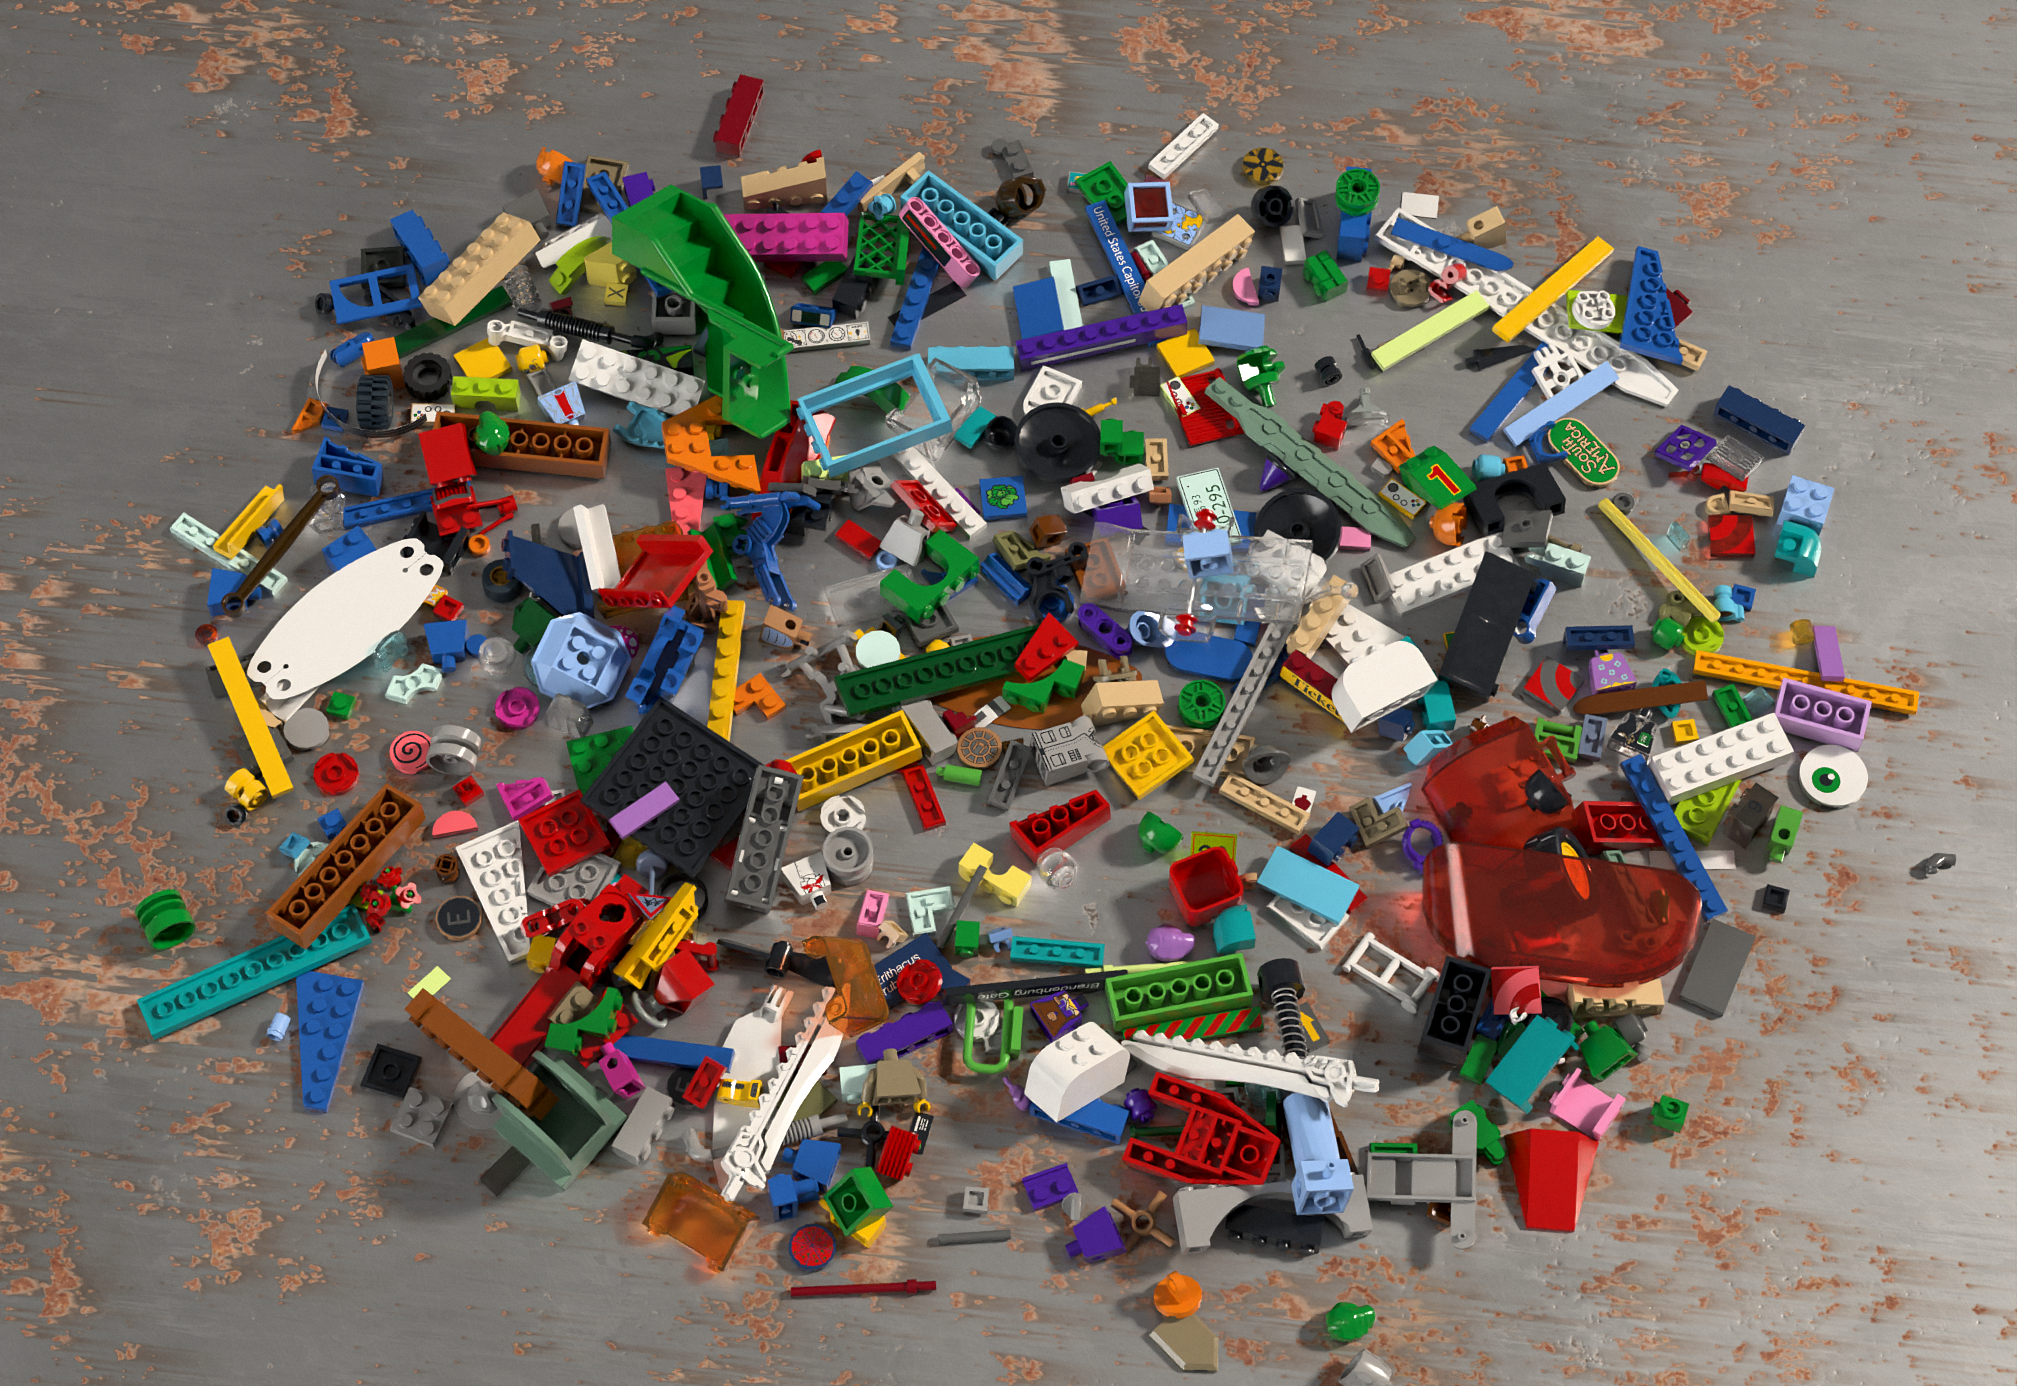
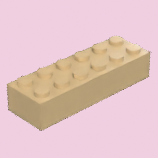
(1198, 265)
(479, 268)

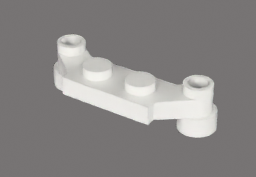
(527, 335)

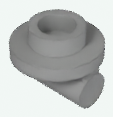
(1073, 1205)

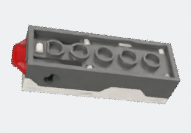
(764, 836)

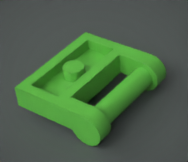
(1567, 745)

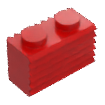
(897, 1153)

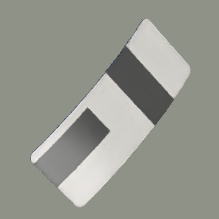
(991, 711)

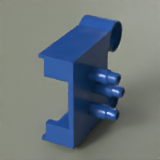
(1534, 610)

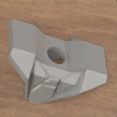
(873, 487)

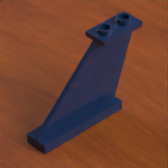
(550, 574)

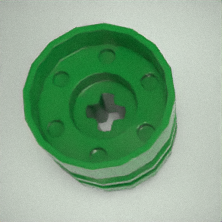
(165, 919)

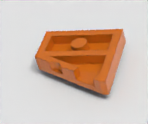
(1394, 445)

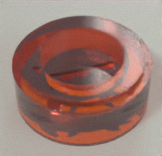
(206, 634)

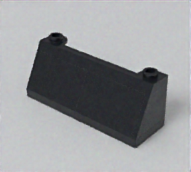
(1486, 627)

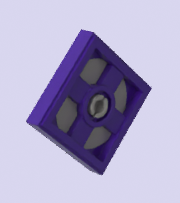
(1685, 447)

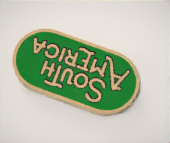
(1587, 454)

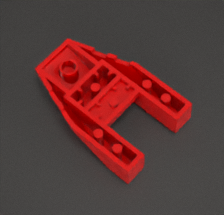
(1216, 1144)

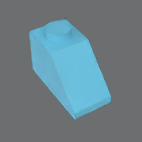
(1426, 746)

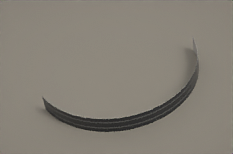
(367, 433)

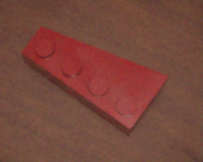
(1060, 824)

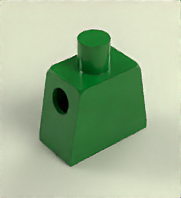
(1605, 1050)

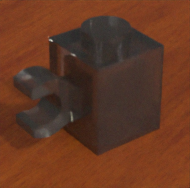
(1145, 379)

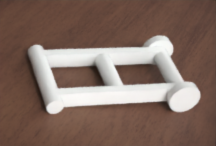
(1408, 1003)

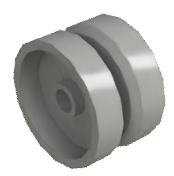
(453, 750)
(848, 856)

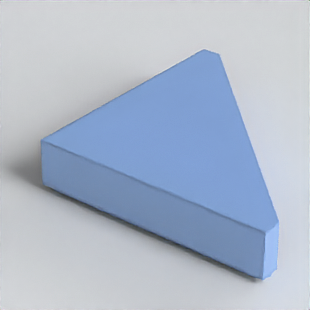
(1393, 799)

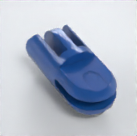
(350, 350)

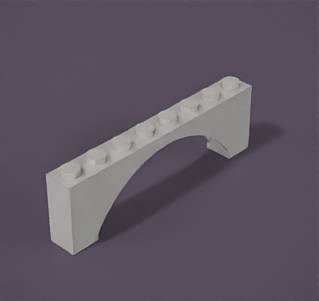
(1203, 1209)

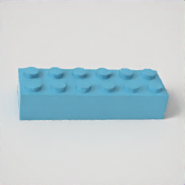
(977, 232)

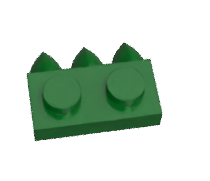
(730, 528)

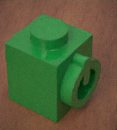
(1669, 1113)

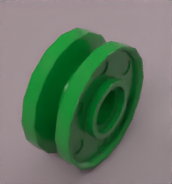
(1357, 181)
(1201, 692)

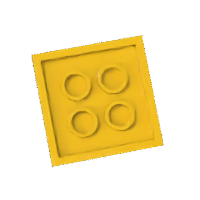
(1147, 755)

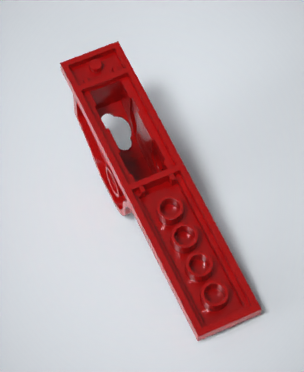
(528, 1023)

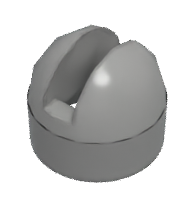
(1642, 1051)

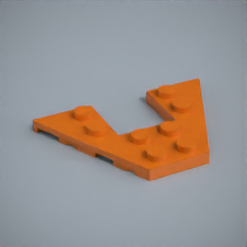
(688, 447)

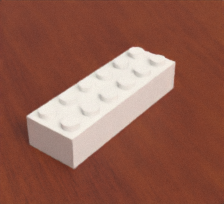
(1721, 758)

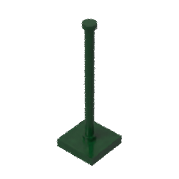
(1271, 1123)

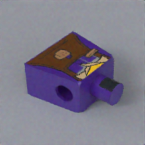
(1058, 1014)

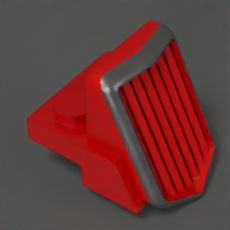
(451, 510)

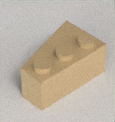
(1121, 701)

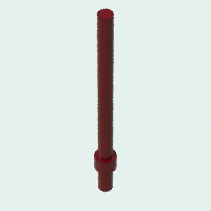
(910, 1287)

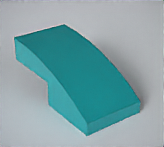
(974, 427)

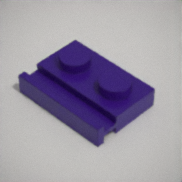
(1049, 1186)

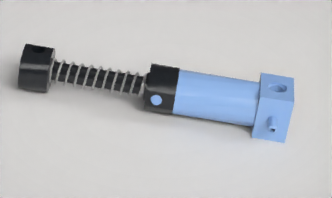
(1321, 1178)

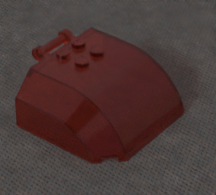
(1481, 783)

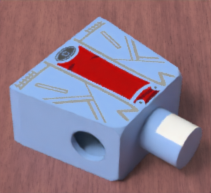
(563, 405)

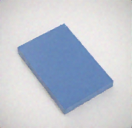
(1231, 328)

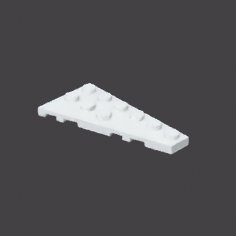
(1356, 634)
(498, 879)

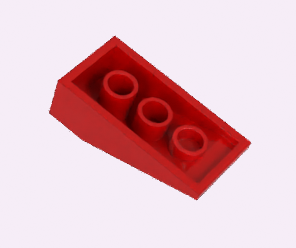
(1614, 827)

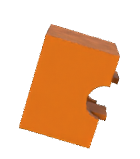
(383, 359)

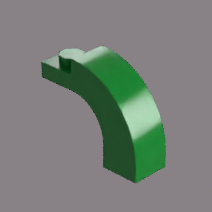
(886, 398)

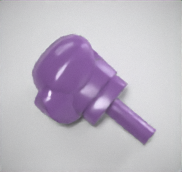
(1020, 1099)

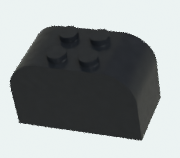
(1454, 1011)

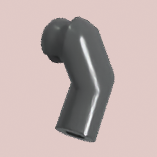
(1937, 860)

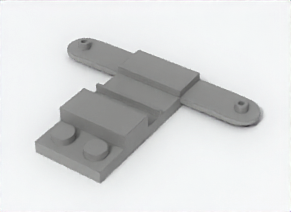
(1433, 1178)

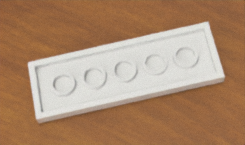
(635, 379)
(1444, 574)

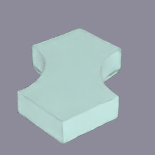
(405, 687)

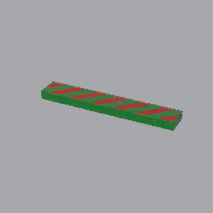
(1204, 1026)

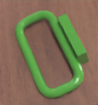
(1010, 1038)

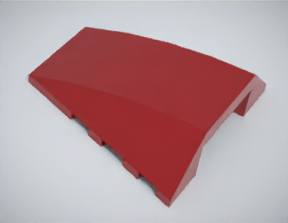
(1551, 1175)

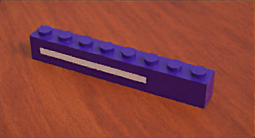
(1101, 337)

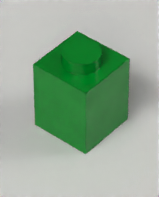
(967, 938)

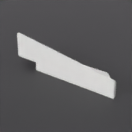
(554, 248)

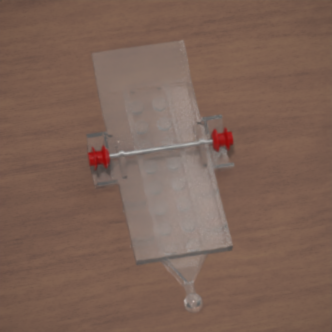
(1149, 573)

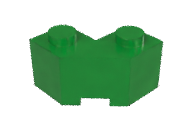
(1123, 446)

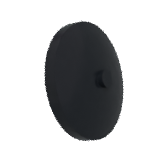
(1057, 442)
(1302, 516)

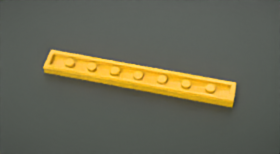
(1552, 289)
(250, 717)

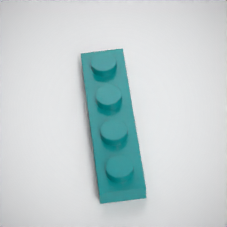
(1057, 952)

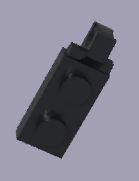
(396, 318)

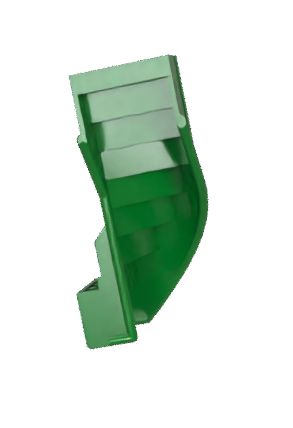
(702, 258)

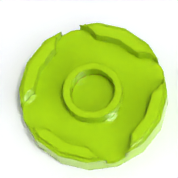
(1702, 636)

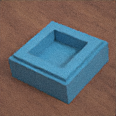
(294, 845)

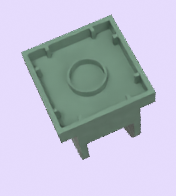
(571, 1130)

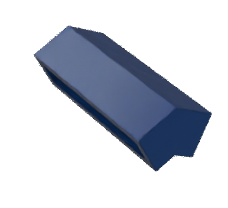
(1006, 579)

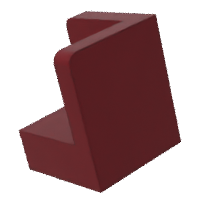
(958, 722)

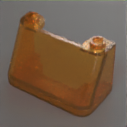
(860, 994)
(700, 1219)

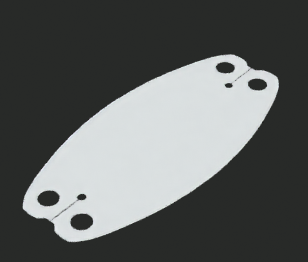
(345, 618)

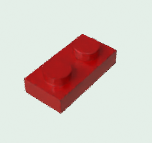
(704, 1082)

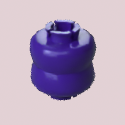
(1140, 1105)

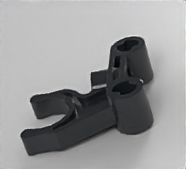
(1052, 574)

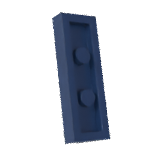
(1599, 637)

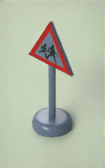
(650, 867)

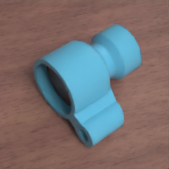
(1726, 605)

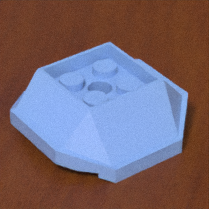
(557, 663)

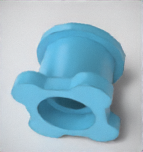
(882, 205)

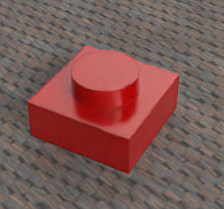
(1378, 279)
(448, 608)

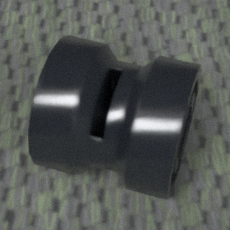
(1329, 373)

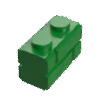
(1325, 276)

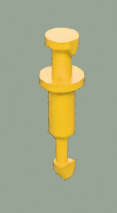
(1100, 407)

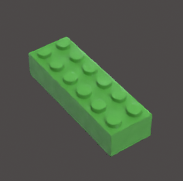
(1178, 991)

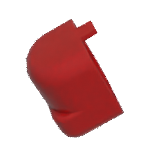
(1205, 885)

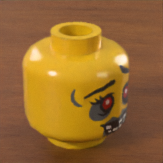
(531, 359)

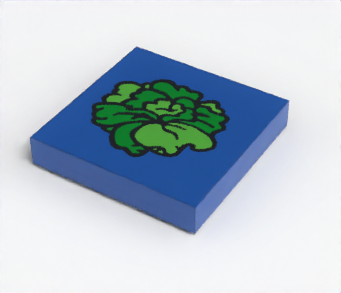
(1003, 498)

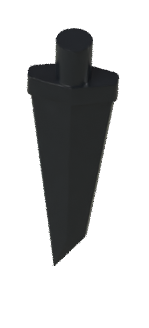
(1487, 357)

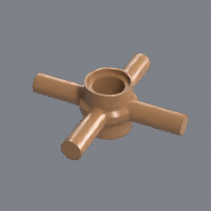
(1149, 1213)

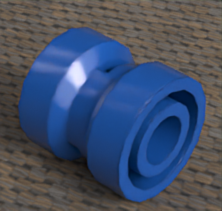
(713, 487)
(270, 533)

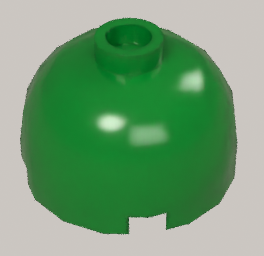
(1158, 835)

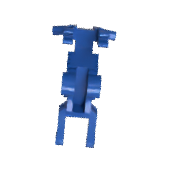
(764, 535)

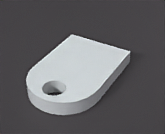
(1051, 387)

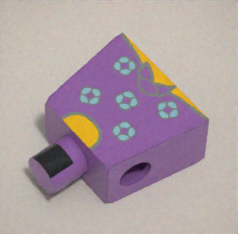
(1610, 673)

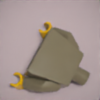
(893, 1083)

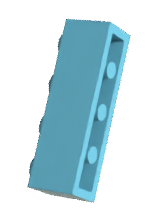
(979, 361)

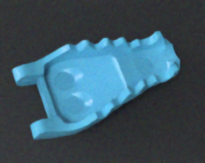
(644, 427)

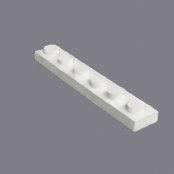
(956, 507)

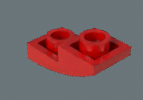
(1717, 477)

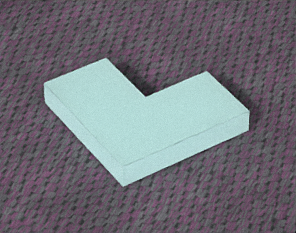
(923, 905)

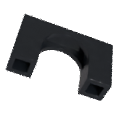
(1532, 482)

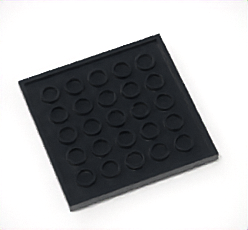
(701, 769)

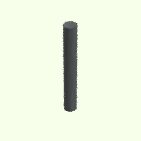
(974, 1236)

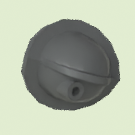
(1265, 764)

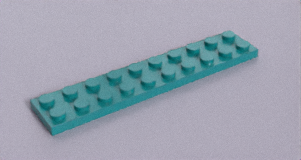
(249, 974)

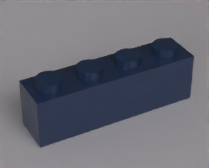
(1759, 419)

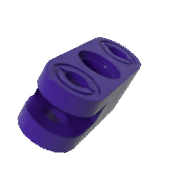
(1093, 620)

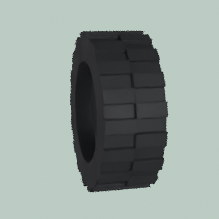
(432, 391)

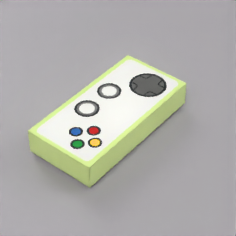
(1182, 393)

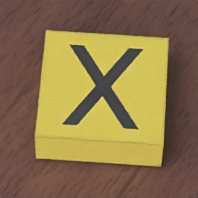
(616, 294)

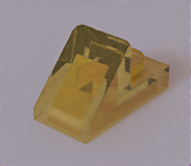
(629, 852)

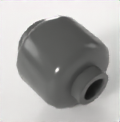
(1630, 1028)

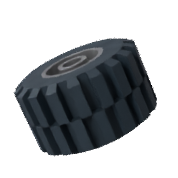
(374, 402)

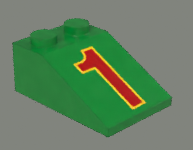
(1436, 478)

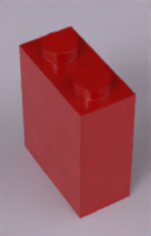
(447, 455)

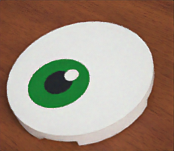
(1833, 776)

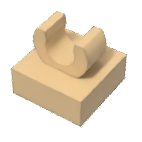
(893, 932)

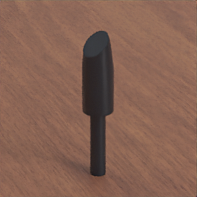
(1366, 353)

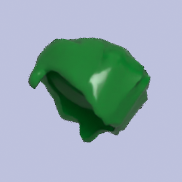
(491, 434)
(1349, 1322)

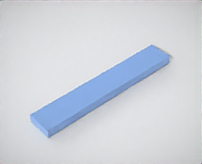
(1561, 403)

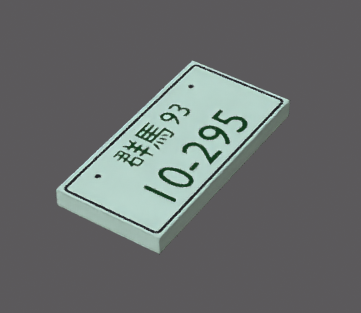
(1206, 491)

